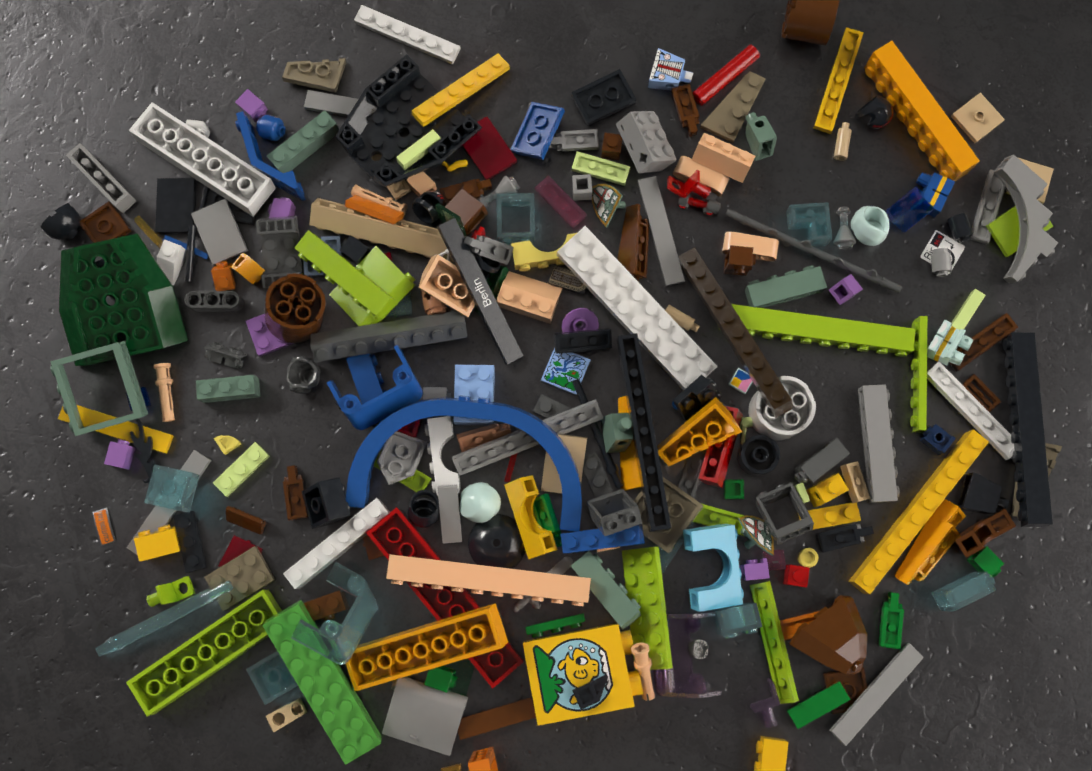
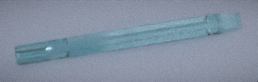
(163, 618)

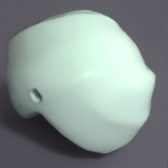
(870, 225)
(479, 502)

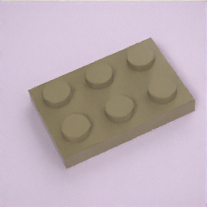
(246, 573)

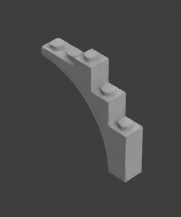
(1033, 216)

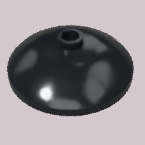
(511, 546)

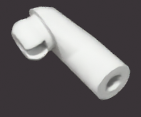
(199, 126)

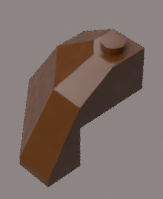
(835, 637)

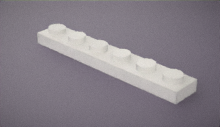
(407, 34)
(971, 409)

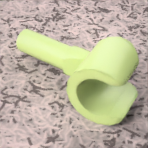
(745, 423)

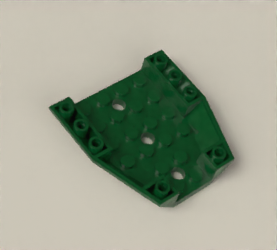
(143, 295)

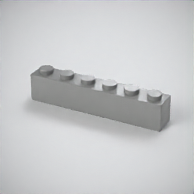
(877, 443)

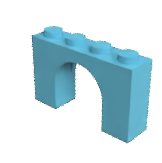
(727, 589)

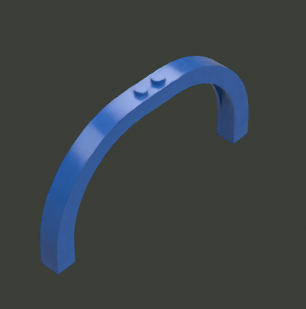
(360, 472)

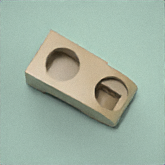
(286, 714)

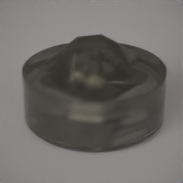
(698, 649)

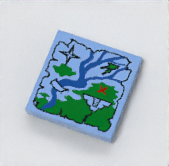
(564, 369)

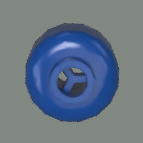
(270, 127)

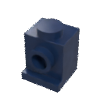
(930, 441)

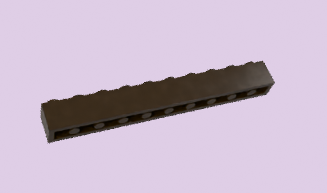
(736, 333)

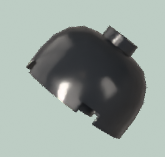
(63, 223)

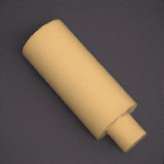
(842, 142)
(683, 320)

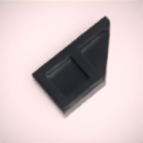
(590, 692)

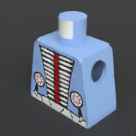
(668, 71)

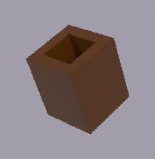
(611, 146)

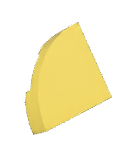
(227, 443)

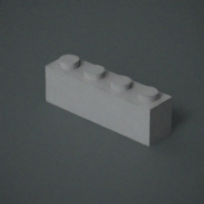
(101, 178)

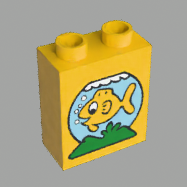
(574, 658)

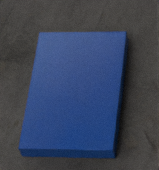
(537, 130)

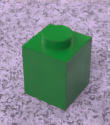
(986, 561)
(441, 678)

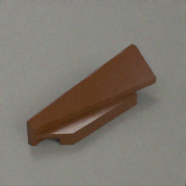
(634, 243)

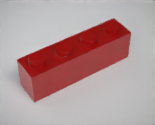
(718, 456)

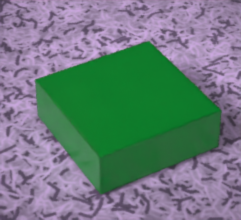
(733, 489)

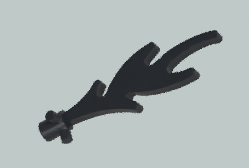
(144, 448)

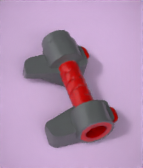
(709, 206)

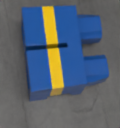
(935, 190)

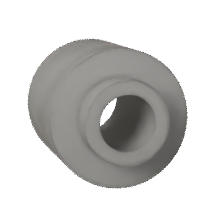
(941, 262)

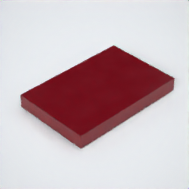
(489, 150)

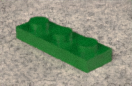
(555, 625)

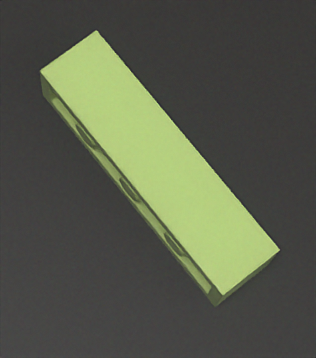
(417, 150)
(968, 309)

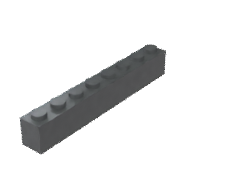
(386, 335)

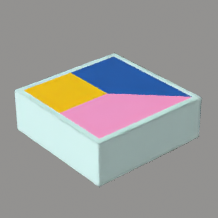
(740, 381)

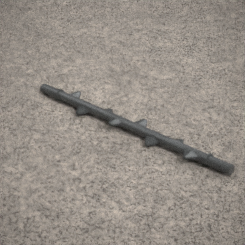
(806, 246)

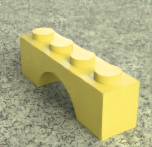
(527, 256)

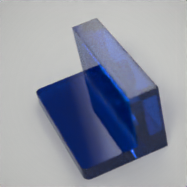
(909, 209)

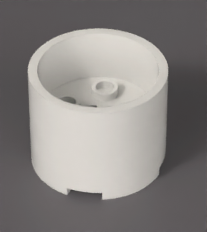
(790, 422)

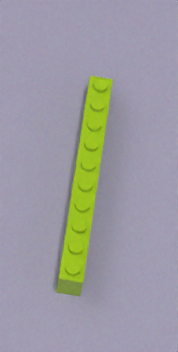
(827, 330)

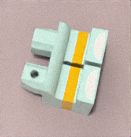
(946, 342)

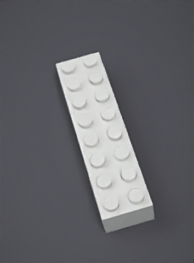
(202, 159)

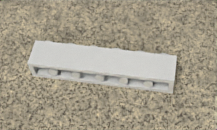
(336, 544)

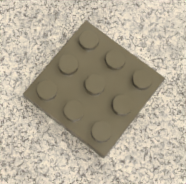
(681, 510)

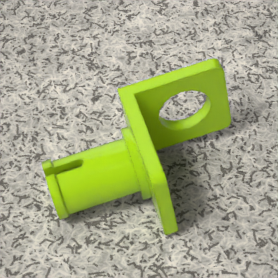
(170, 592)

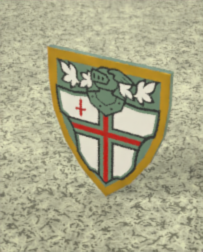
(606, 201)
(757, 532)

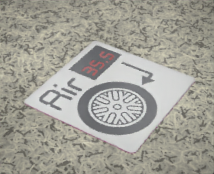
(940, 240)

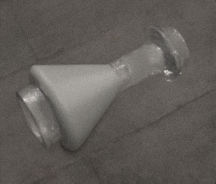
(506, 186)
(844, 239)

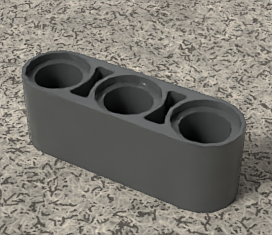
(206, 297)

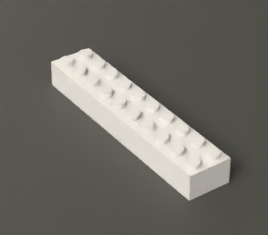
(635, 308)

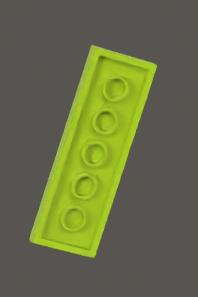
(645, 585)

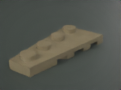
(731, 112)

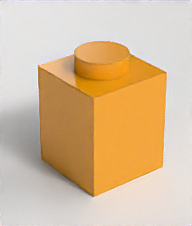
(248, 268)

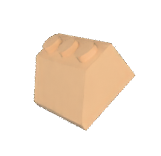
(723, 157)
(445, 283)
(529, 297)

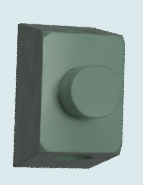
(760, 136)
(617, 429)

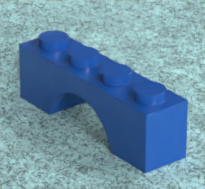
(594, 539)

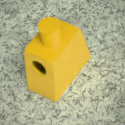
(827, 490)

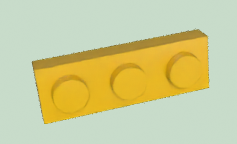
(834, 515)

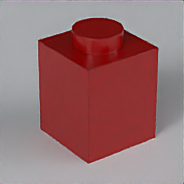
(796, 576)

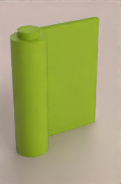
(382, 273)

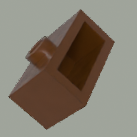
(739, 260)
(327, 606)

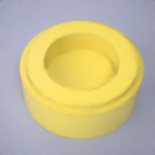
(808, 557)

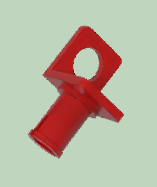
(692, 184)

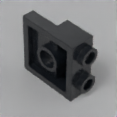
(696, 396)

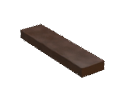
(986, 339)
(496, 718)

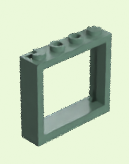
(129, 378)

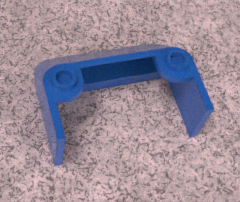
(375, 410)

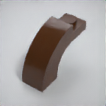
(982, 532)

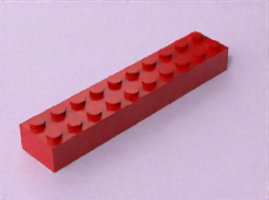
(399, 537)

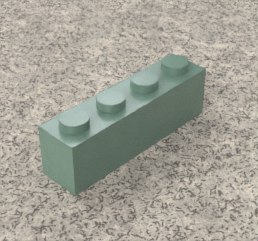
(303, 143)
(785, 288)
(605, 589)

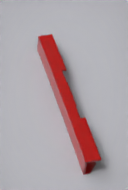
(510, 468)

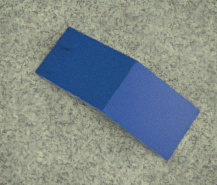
(284, 181)

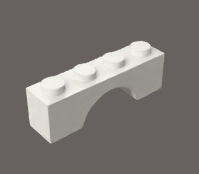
(440, 432)

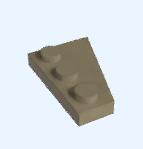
(318, 75)

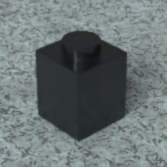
(354, 250)

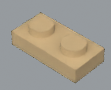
(855, 482)

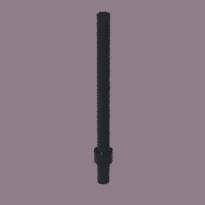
(611, 468)

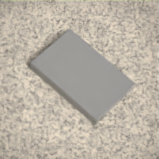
(219, 232)

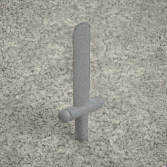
(560, 568)

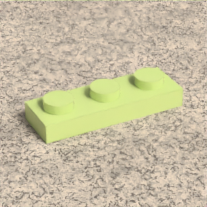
(600, 168)
(241, 469)

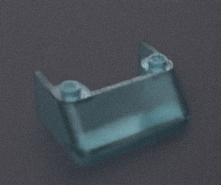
(335, 639)

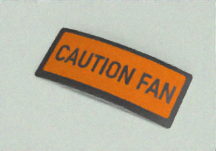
(103, 527)

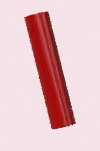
(726, 74)

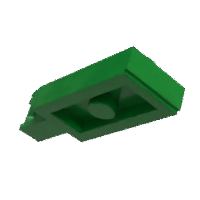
(546, 517)
(891, 622)

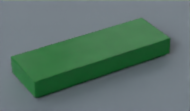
(818, 704)

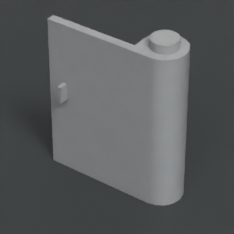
(424, 715)

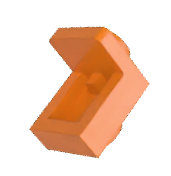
(223, 276)

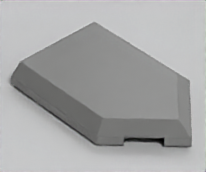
(400, 457)

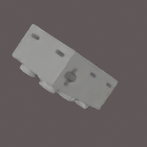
(646, 141)

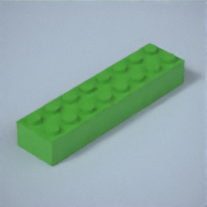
(324, 687)

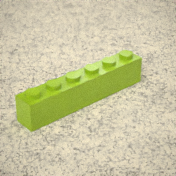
(345, 274)

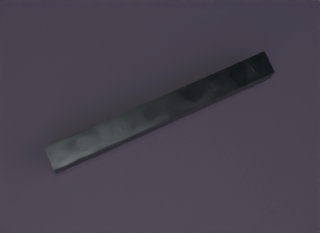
(1028, 430)
(643, 433)

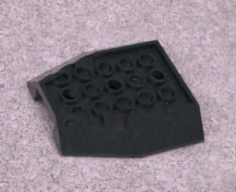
(386, 111)

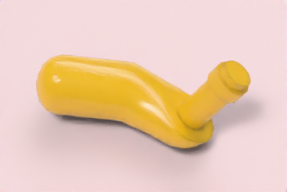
(457, 164)

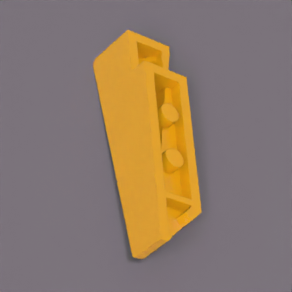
(628, 461)
(931, 543)

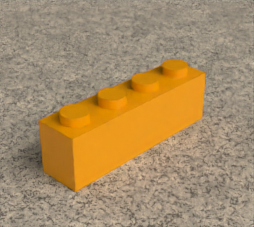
(702, 430)

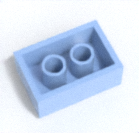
(477, 383)

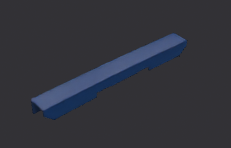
(196, 251)

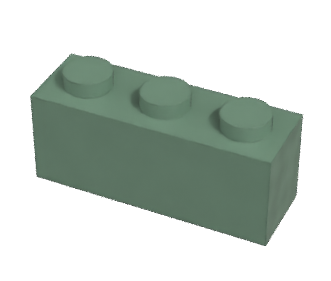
(227, 388)

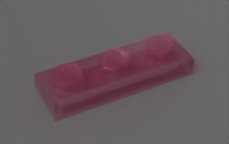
(560, 202)

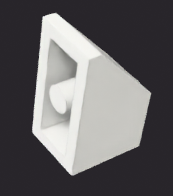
(171, 259)

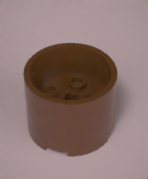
(810, 20)
(292, 323)

